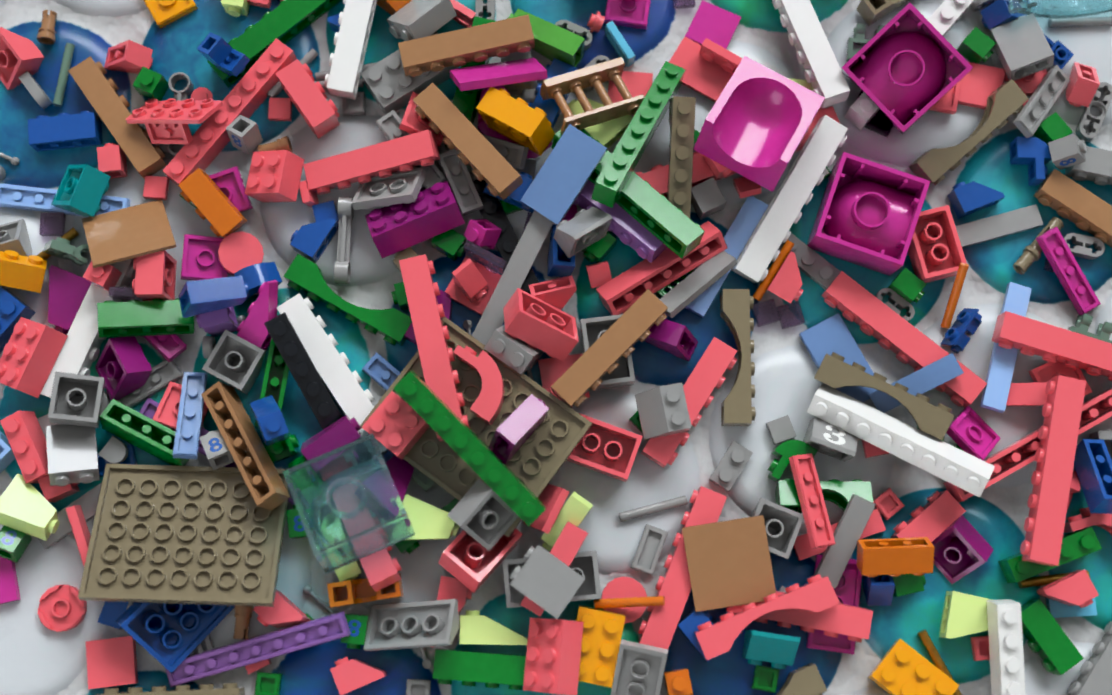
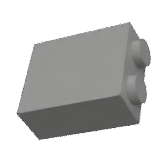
(420, 18)
(1022, 47)
(512, 351)
(72, 454)
(546, 580)

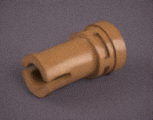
(46, 32)
(281, 144)
(243, 616)

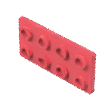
(706, 66)
(169, 119)

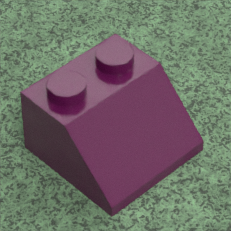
(123, 366)
(960, 550)

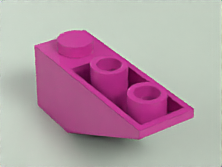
(260, 311)

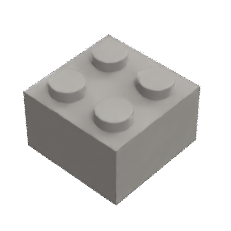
(76, 400)

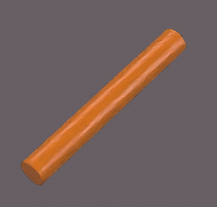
(762, 288)
(954, 296)
(629, 602)

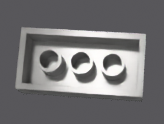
(392, 87)
(583, 563)

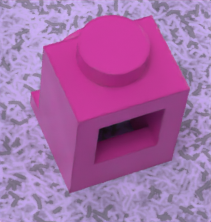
(482, 233)

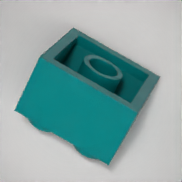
(81, 190)
(770, 647)

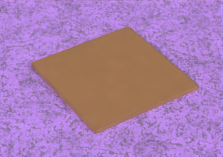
(128, 233)
(728, 563)

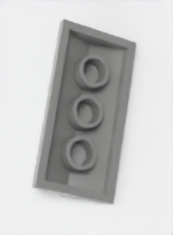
(412, 625)

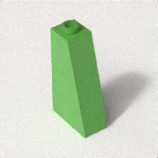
(554, 41)

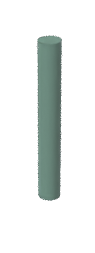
(63, 75)

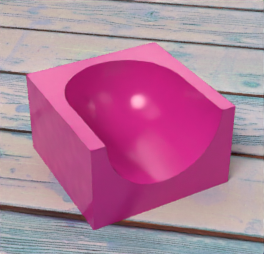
(906, 67)
(758, 123)
(868, 214)

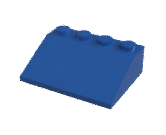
(171, 629)

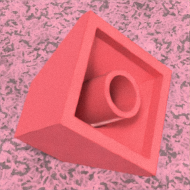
(17, 57)

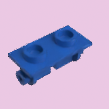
(967, 321)

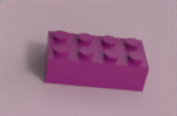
(409, 224)

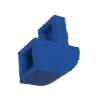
(223, 55)
(1033, 153)
(258, 274)

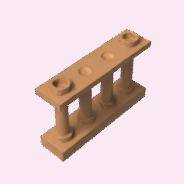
(593, 77)

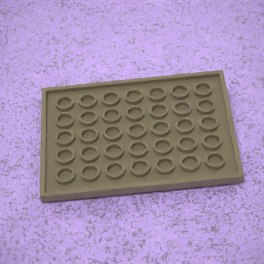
(535, 460)
(182, 538)

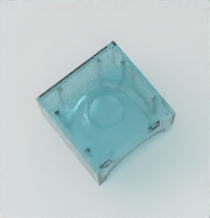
(348, 503)

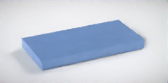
(564, 174)
(835, 337)

